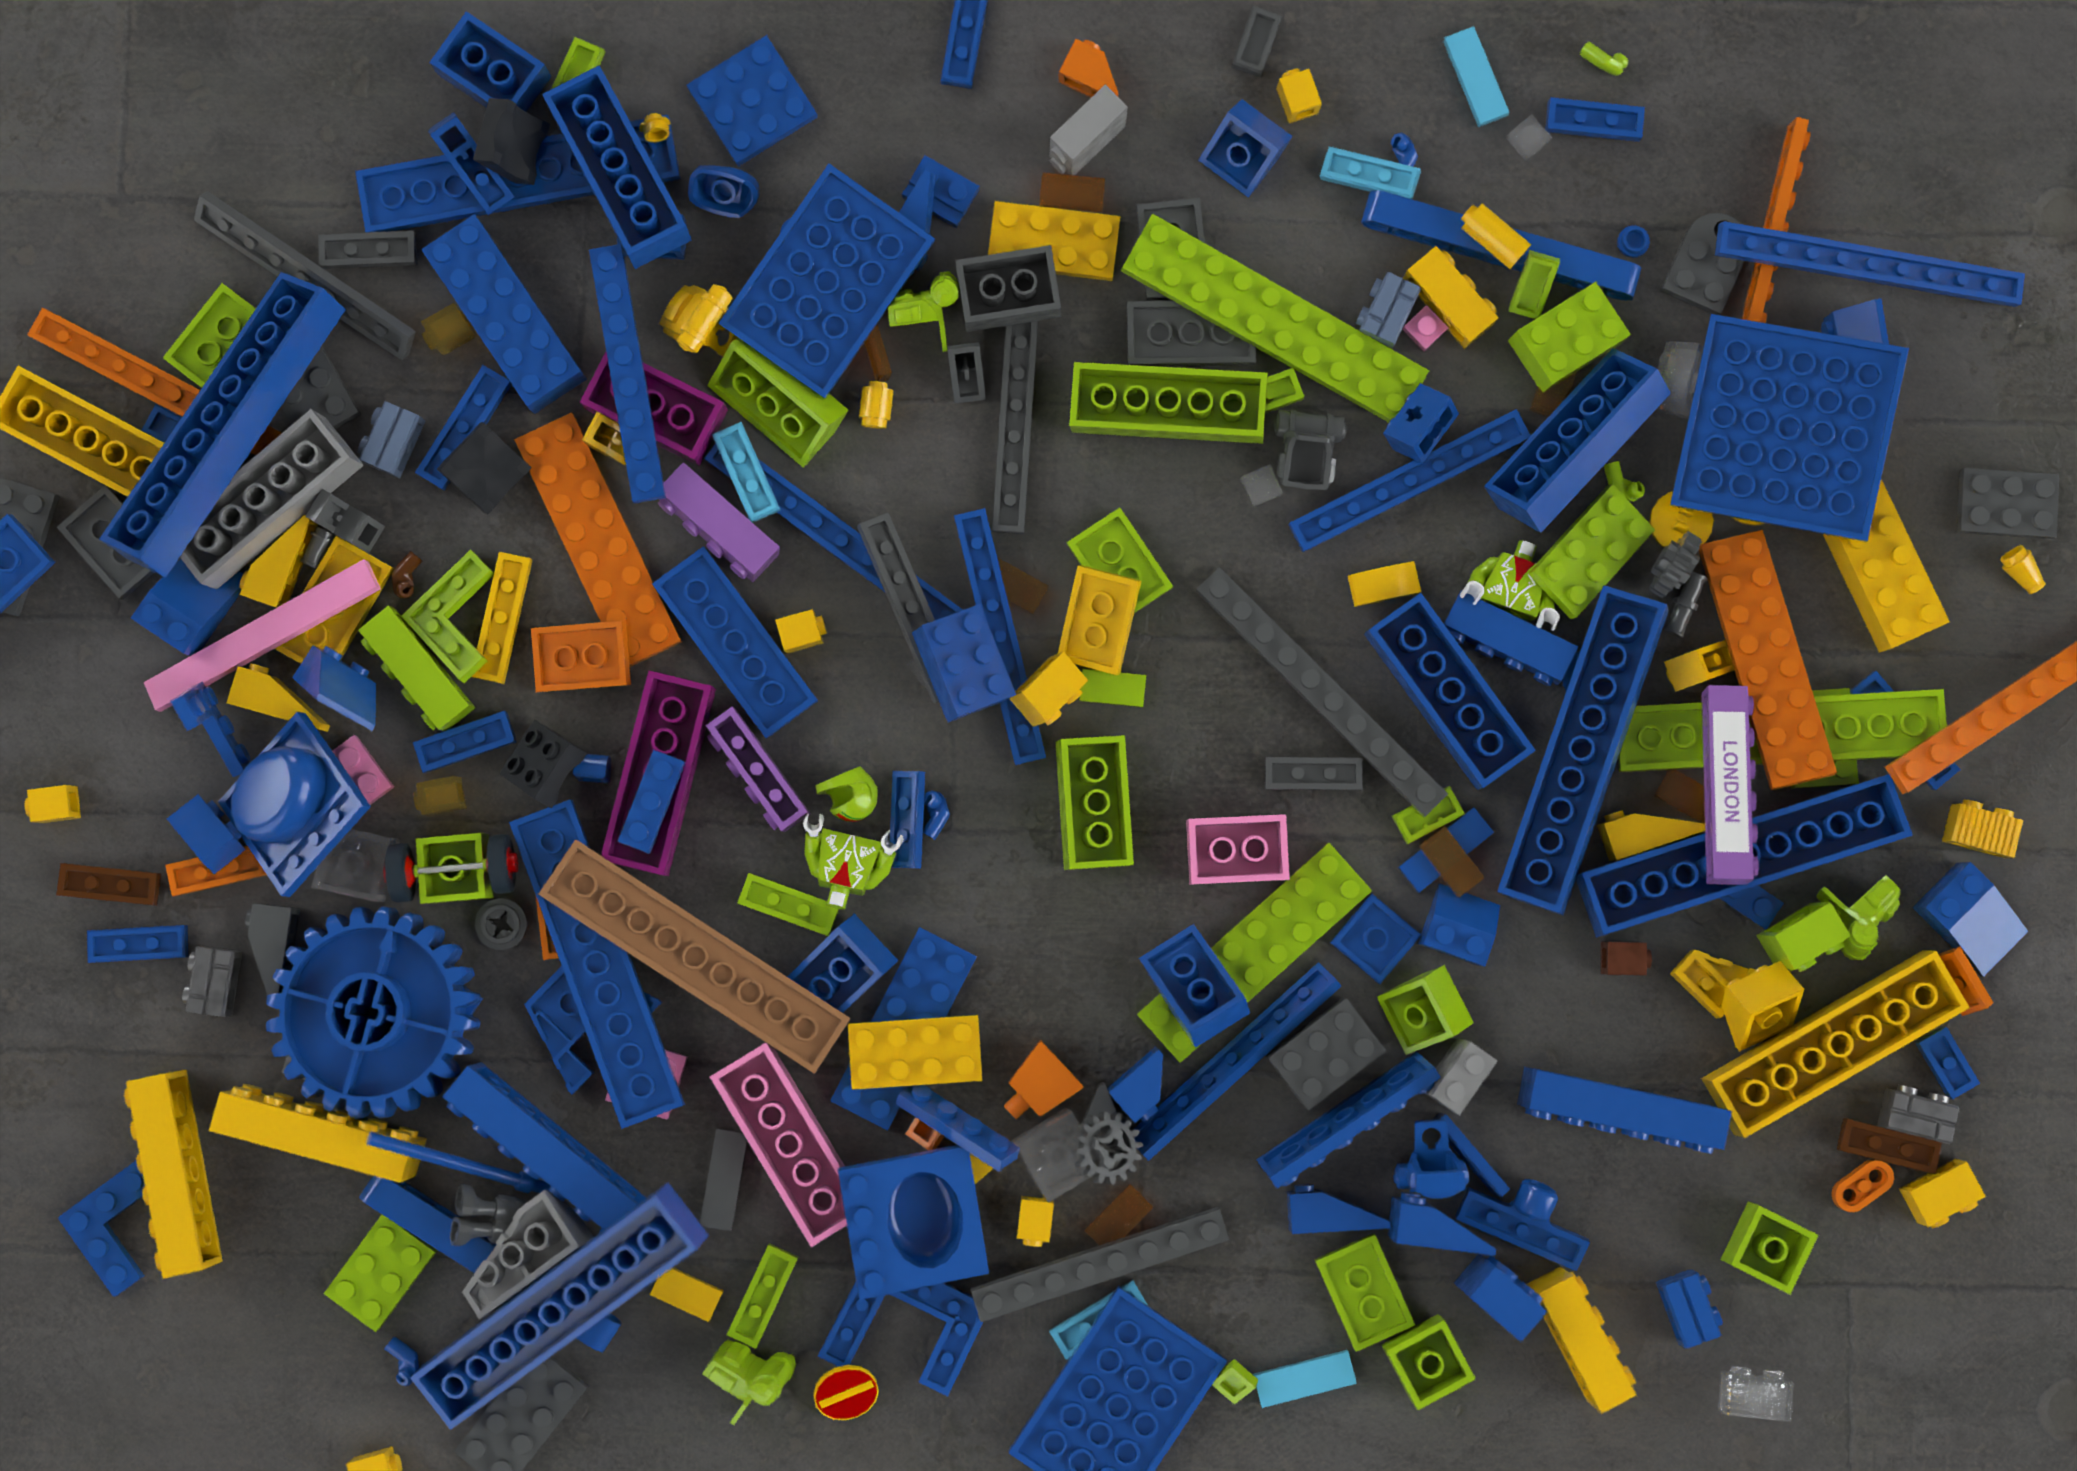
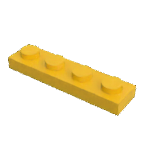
(502, 615)

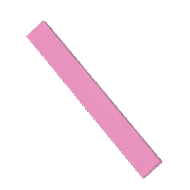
(264, 634)

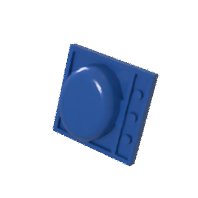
(294, 804)
(913, 1221)

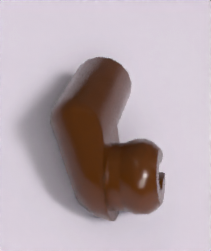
(402, 575)

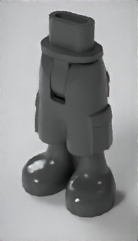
(467, 1203)

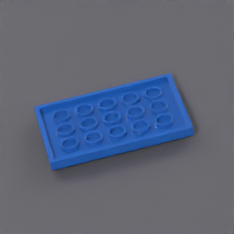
(827, 281)
(1119, 1394)

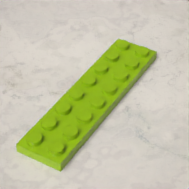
(1272, 935)

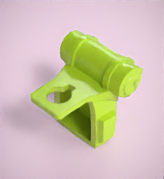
(926, 305)
(1864, 916)
(749, 1376)

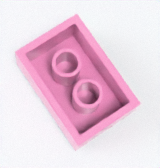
(1237, 849)

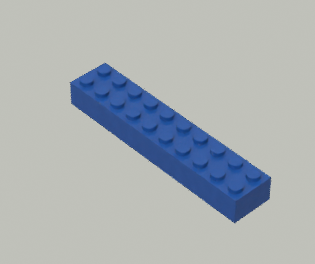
(223, 424)
(1583, 750)
(1786, 844)
(560, 1305)

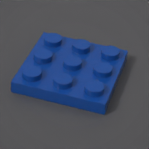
(752, 100)

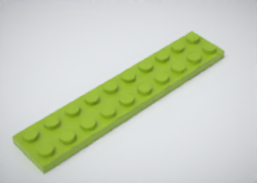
(1272, 319)
(1853, 724)

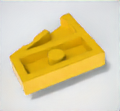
(1707, 978)

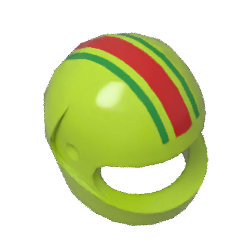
(852, 794)

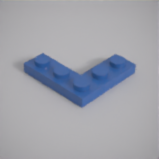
(199, 706)
(94, 1237)
(957, 1336)

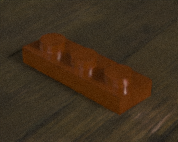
(108, 884)
(1889, 1146)

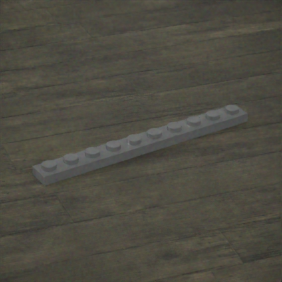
(1322, 692)

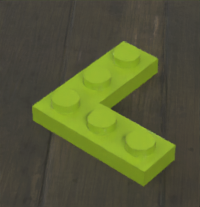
(432, 611)

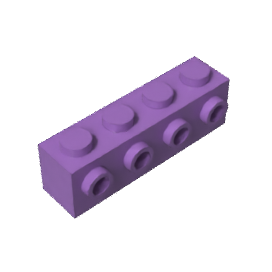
(718, 523)
(757, 768)

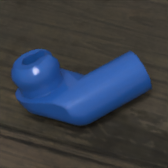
(407, 1360)

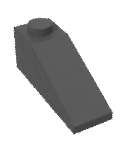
(270, 935)

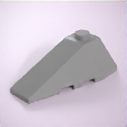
(534, 1243)

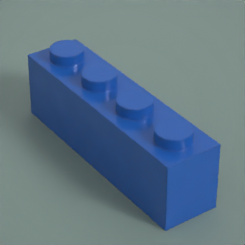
(1511, 639)

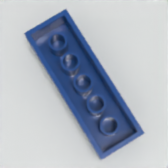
(617, 167)
(504, 314)
(1577, 439)
(1449, 692)
(1616, 1107)

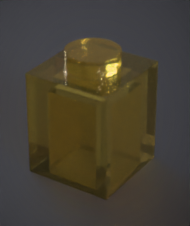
(447, 329)
(439, 796)

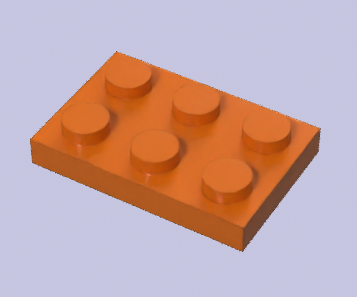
(581, 656)

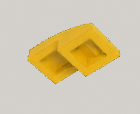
(1384, 583)

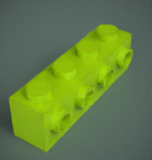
(416, 669)

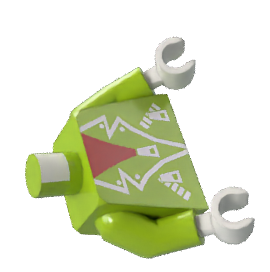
(1508, 586)
(846, 861)

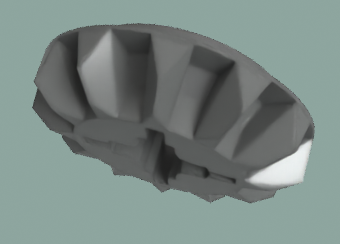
(487, 930)

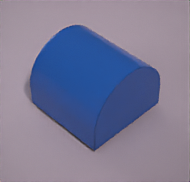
(594, 769)

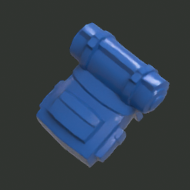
(1434, 1170)

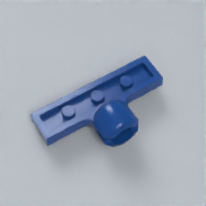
(1525, 1222)

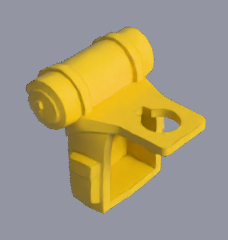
(694, 318)

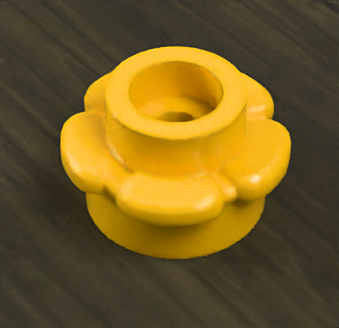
(655, 127)

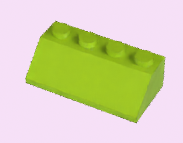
(776, 402)

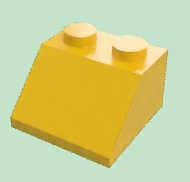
(1761, 1004)

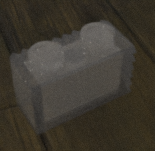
(1755, 1395)

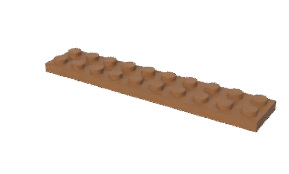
(694, 956)

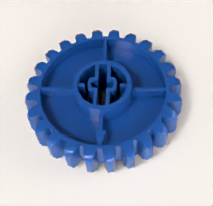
(347, 1049)

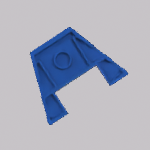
(561, 1027)

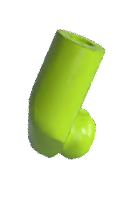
(1600, 59)
(1629, 489)

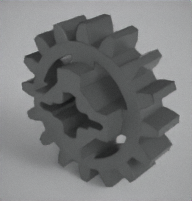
(1675, 564)
(1111, 1136)

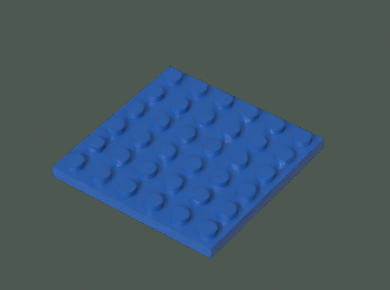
(1789, 427)

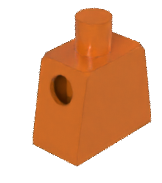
(1041, 1083)

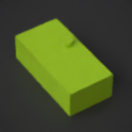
(1094, 802)

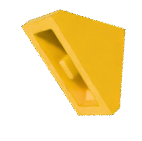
(605, 438)

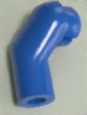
(1404, 149)
(938, 813)

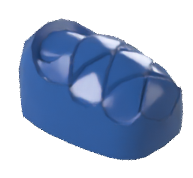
(723, 190)

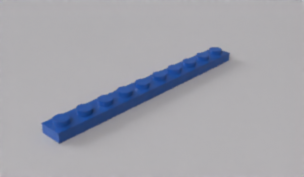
(1869, 264)
(831, 532)

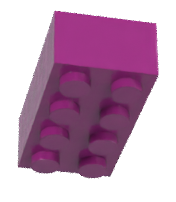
(680, 413)

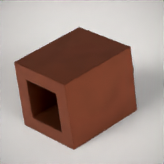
(1625, 958)

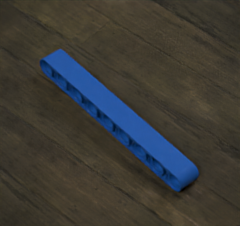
(1443, 229)
(433, 1224)

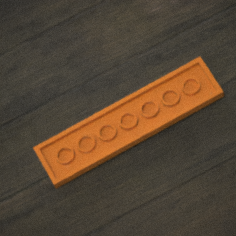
(597, 536)
(1767, 659)

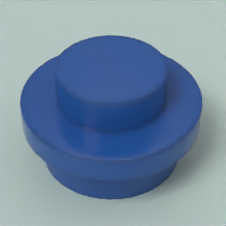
(1633, 241)

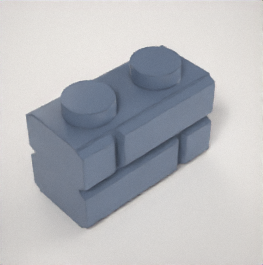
(1389, 309)
(390, 439)

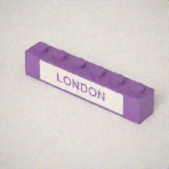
(1728, 785)

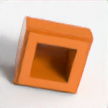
(924, 1135)

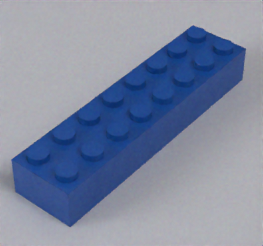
(541, 1145)

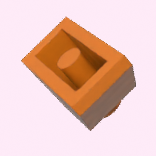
(1086, 69)

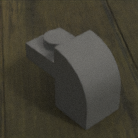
(345, 521)

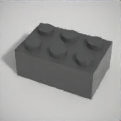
(1008, 288)
(1325, 1053)

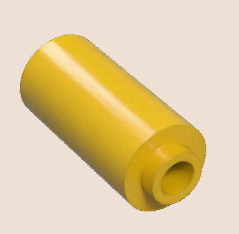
(1494, 235)

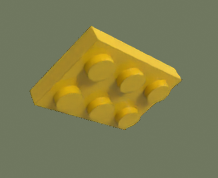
(1099, 619)

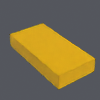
(687, 1293)

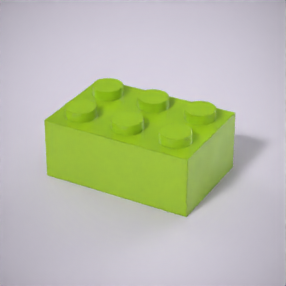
(1569, 337)

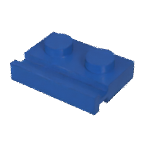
(951, 192)

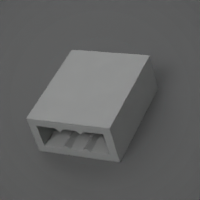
(1087, 131)
(1461, 1075)

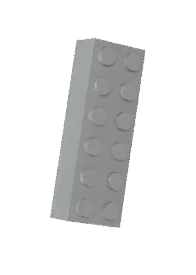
(269, 497)

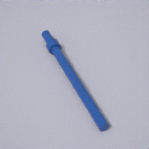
(521, 1182)

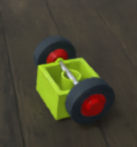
(451, 868)

